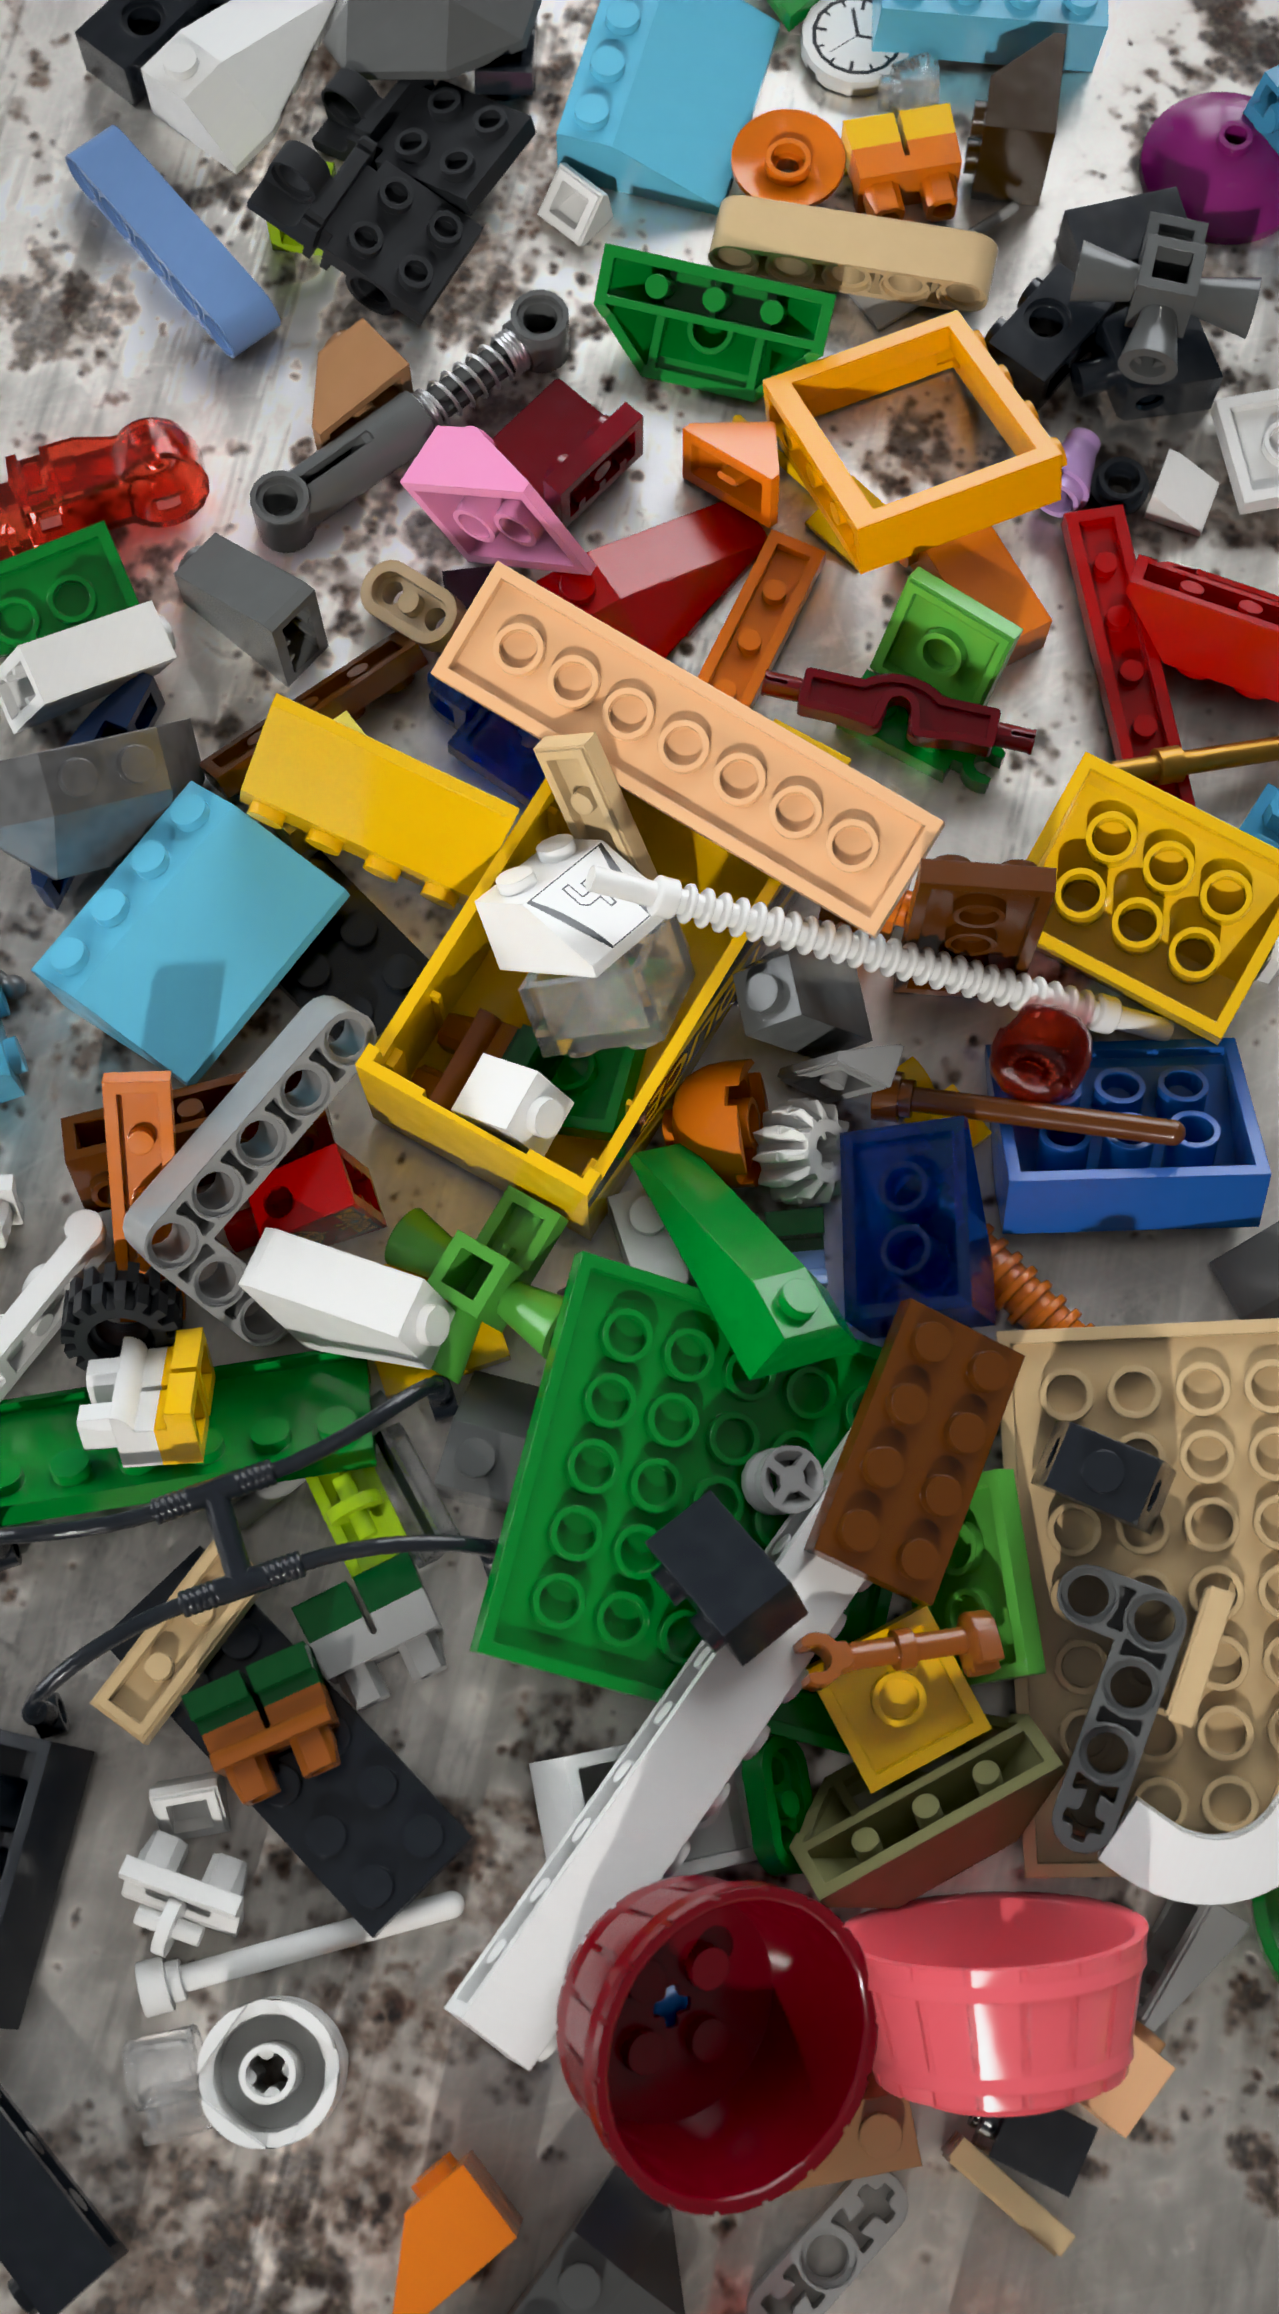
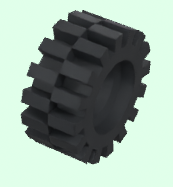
(118, 1295)

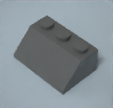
(486, 1441)

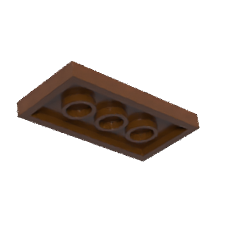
(978, 913)
(915, 1453)

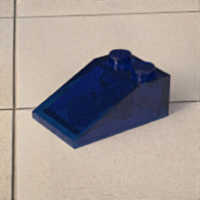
(914, 1225)

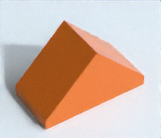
(735, 465)

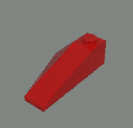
(665, 576)

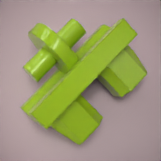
(356, 1510)

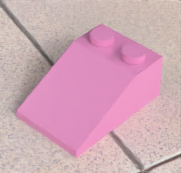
(489, 505)

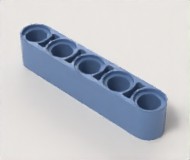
(173, 241)

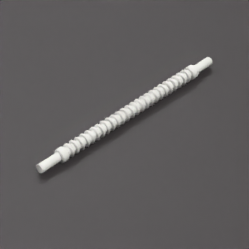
(666, 898)

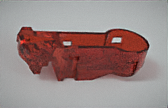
(100, 481)

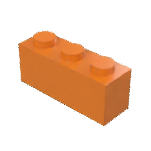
(987, 573)

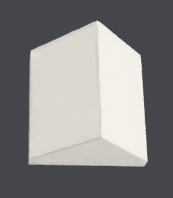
(575, 206)
(191, 1805)

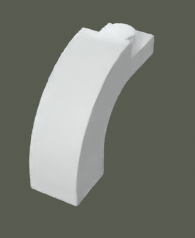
(1193, 1864)

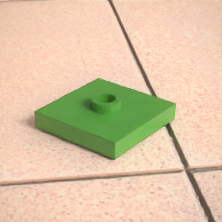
(946, 640)

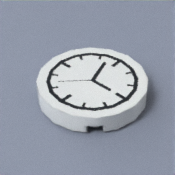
(839, 47)

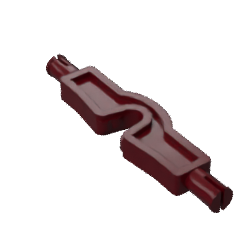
(932, 718)

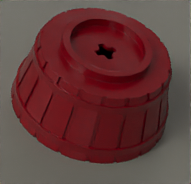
(753, 2069)

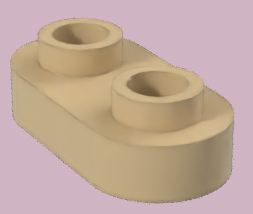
(417, 607)

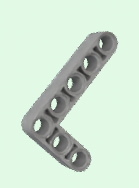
(246, 1165)

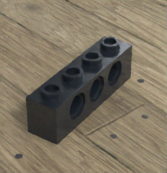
(129, 33)

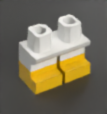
(151, 1401)

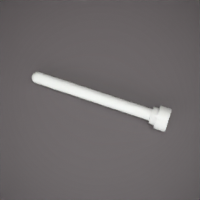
(168, 1982)

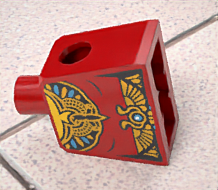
(314, 1197)

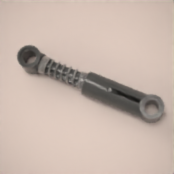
(404, 424)

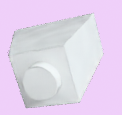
(82, 664)
(346, 1302)

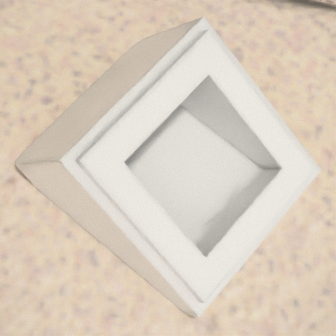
(1182, 495)

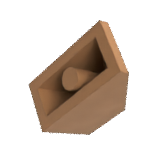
(355, 378)

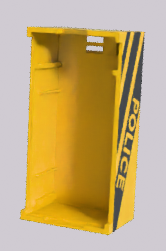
(465, 976)

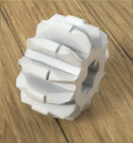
(801, 1152)

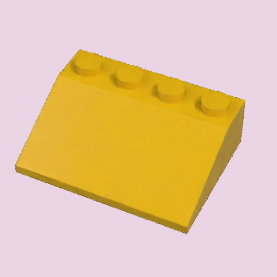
(373, 803)
(1157, 897)

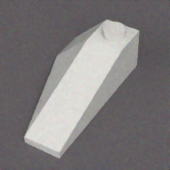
(234, 72)

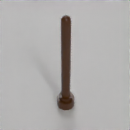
(905, 1098)

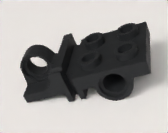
(433, 133)
(372, 225)

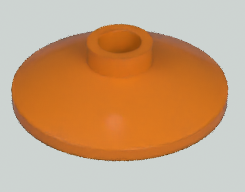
(791, 142)

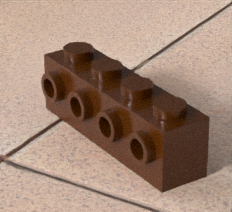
(86, 1138)

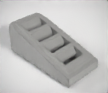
(1181, 1953)

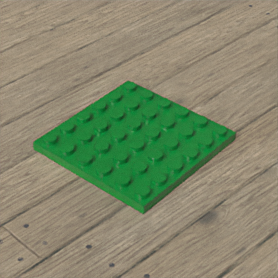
(625, 1435)

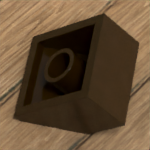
(1017, 126)

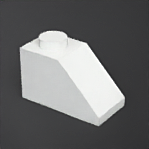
(513, 1104)

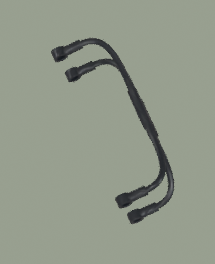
(46, 1709)

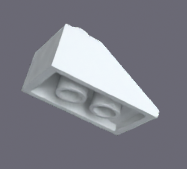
(568, 1782)

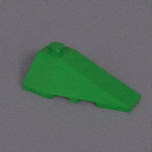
(752, 1282)

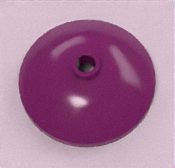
(1217, 181)

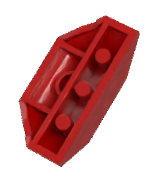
(1209, 625)

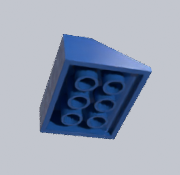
(1111, 1184)

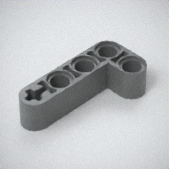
(1105, 1712)

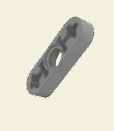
(878, 2229)

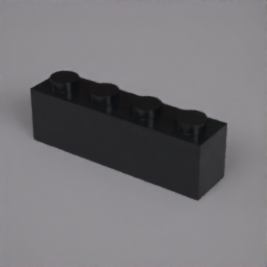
(48, 2227)

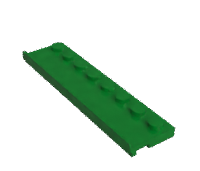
(256, 1415)

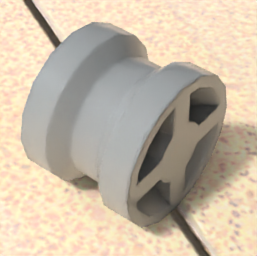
(797, 1478)

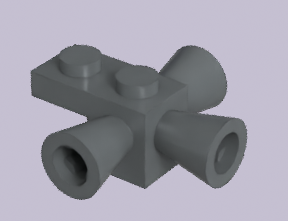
(1164, 294)

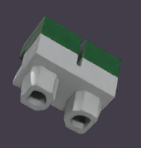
(350, 1649)

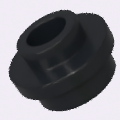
(1122, 472)

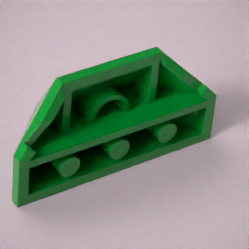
(709, 323)

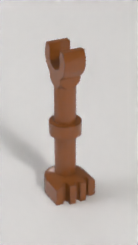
(973, 1639)

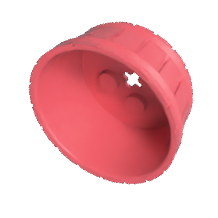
(1003, 1999)

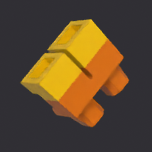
(904, 162)

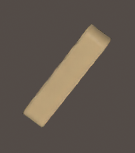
(854, 253)

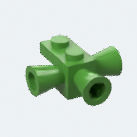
(485, 1276)

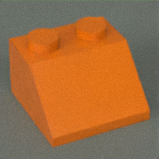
(450, 2231)

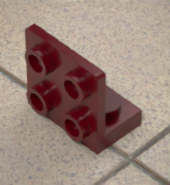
(570, 448)

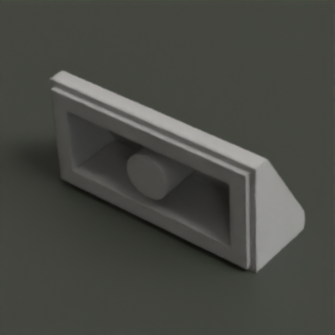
(845, 1073)

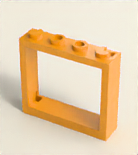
(938, 513)

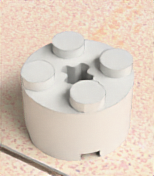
(232, 2076)

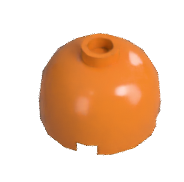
(717, 1117)

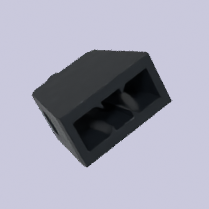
(1188, 392)
(1104, 1475)

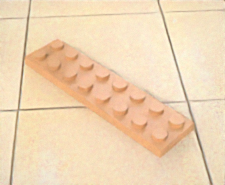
(690, 749)

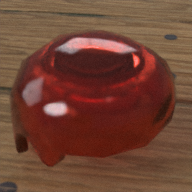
(1041, 1054)

